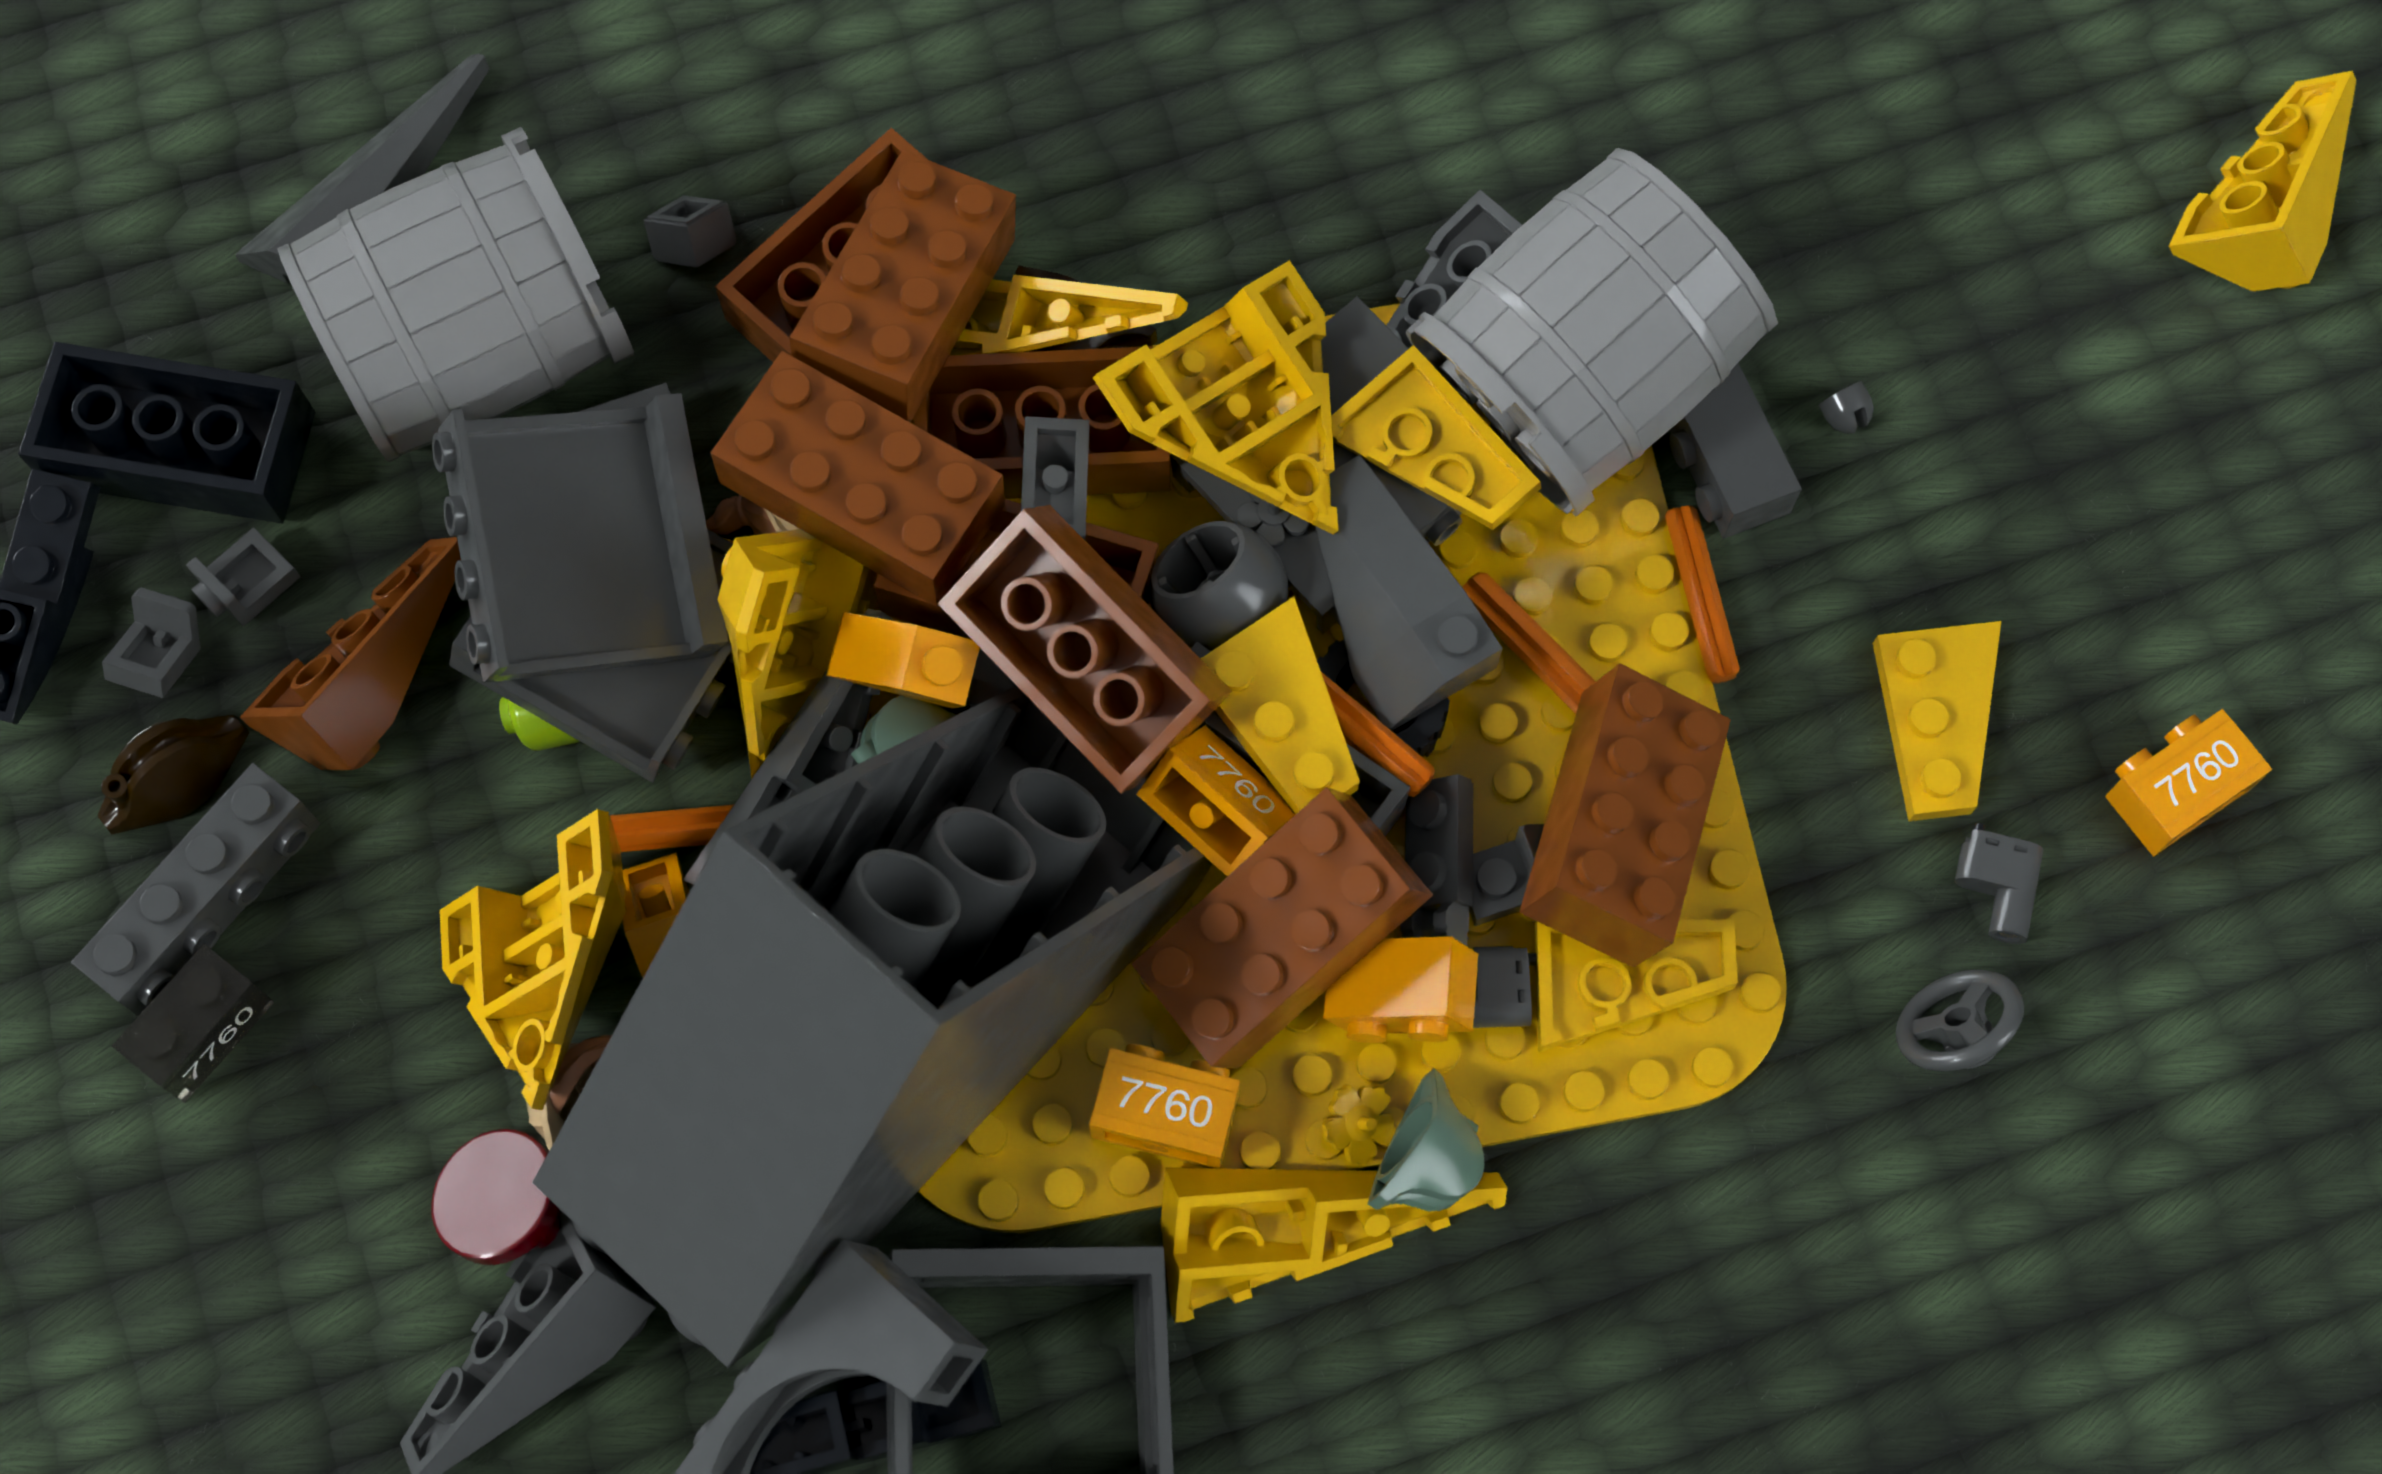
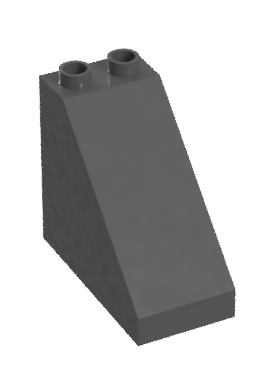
(854, 1008)

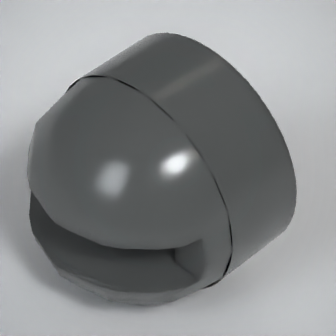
(1848, 408)

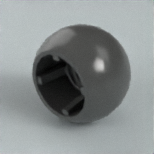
(1216, 582)

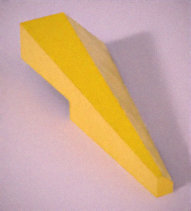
(1050, 312)
(1258, 1225)

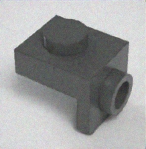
(243, 578)
(155, 645)

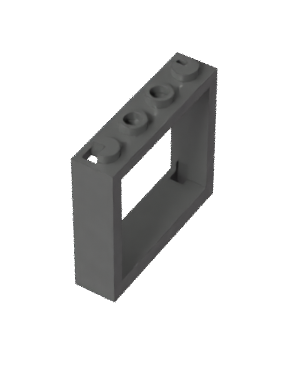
(1058, 1267)

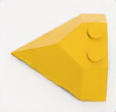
(1241, 396)
(782, 618)
(538, 953)

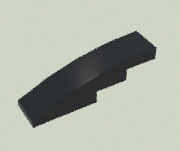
(851, 1426)

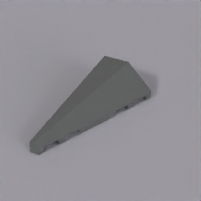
(387, 160)
(807, 753)

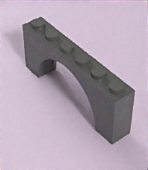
(848, 1323)

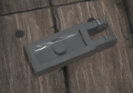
(1441, 856)

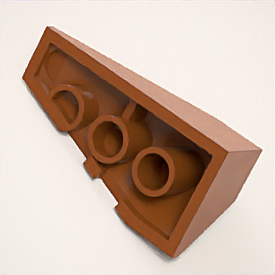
(354, 688)

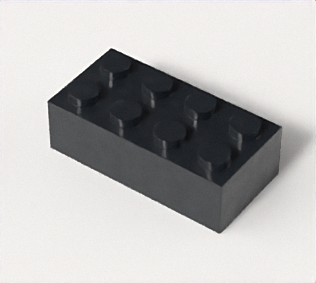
(169, 431)

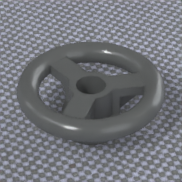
(1962, 1027)

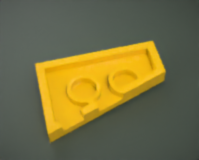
(1434, 440)
(1283, 707)
(1938, 712)
(1591, 992)

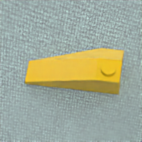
(2278, 199)

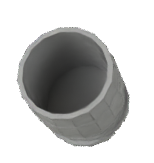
(454, 296)
(1598, 326)

